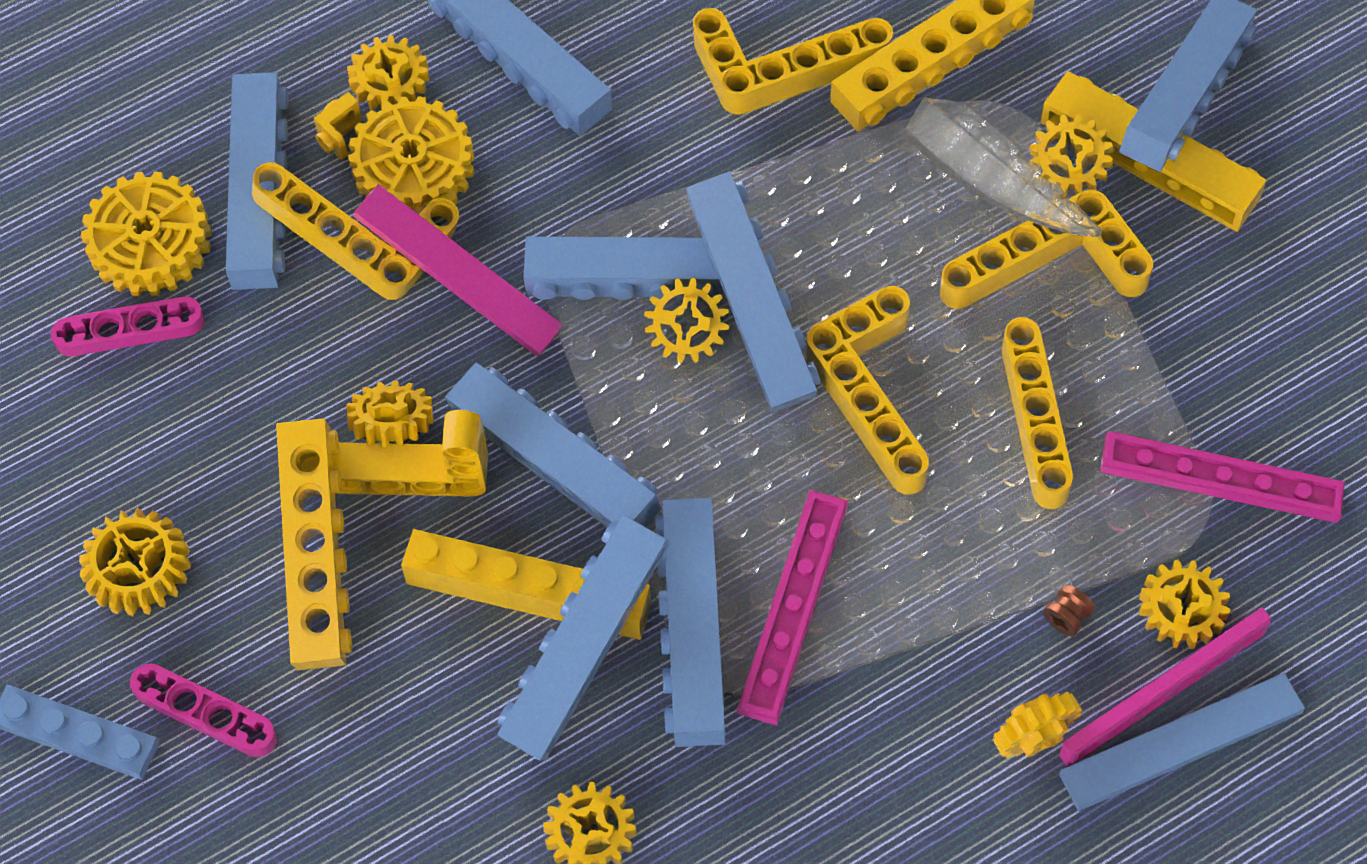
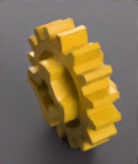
(404, 63)
(1085, 150)
(704, 323)
(390, 413)
(1164, 599)
(1037, 725)
(595, 813)

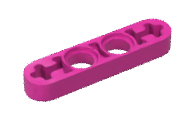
(128, 333)
(204, 708)

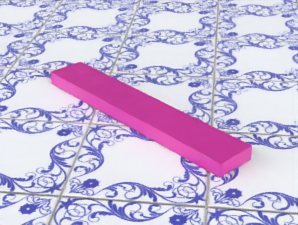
(457, 270)
(1222, 476)
(792, 608)
(1164, 687)

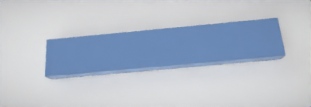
(1181, 741)

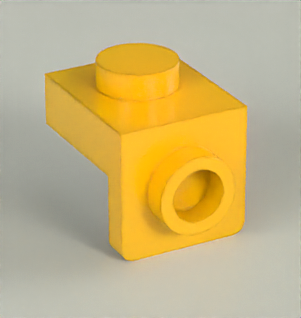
(335, 121)

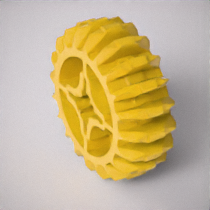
(159, 541)

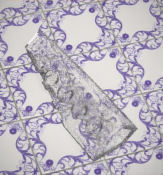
(990, 165)

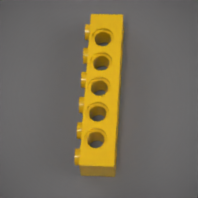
(853, 90)
(295, 444)

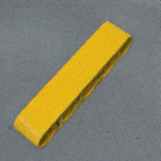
(1036, 429)

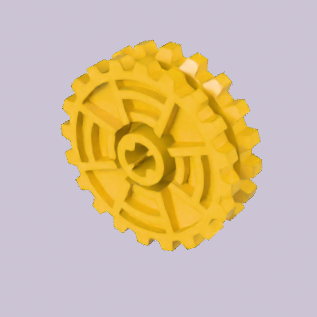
(412, 152)
(146, 234)

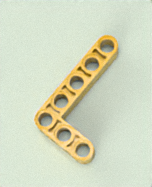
(783, 64)
(353, 234)
(1046, 247)
(863, 388)
(417, 469)

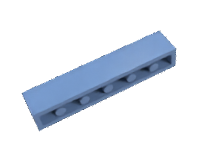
(531, 59)
(1188, 83)
(255, 139)
(615, 266)
(751, 291)
(552, 451)
(693, 624)
(583, 637)

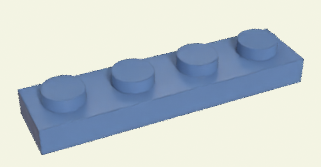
(76, 732)

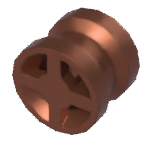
(1069, 610)

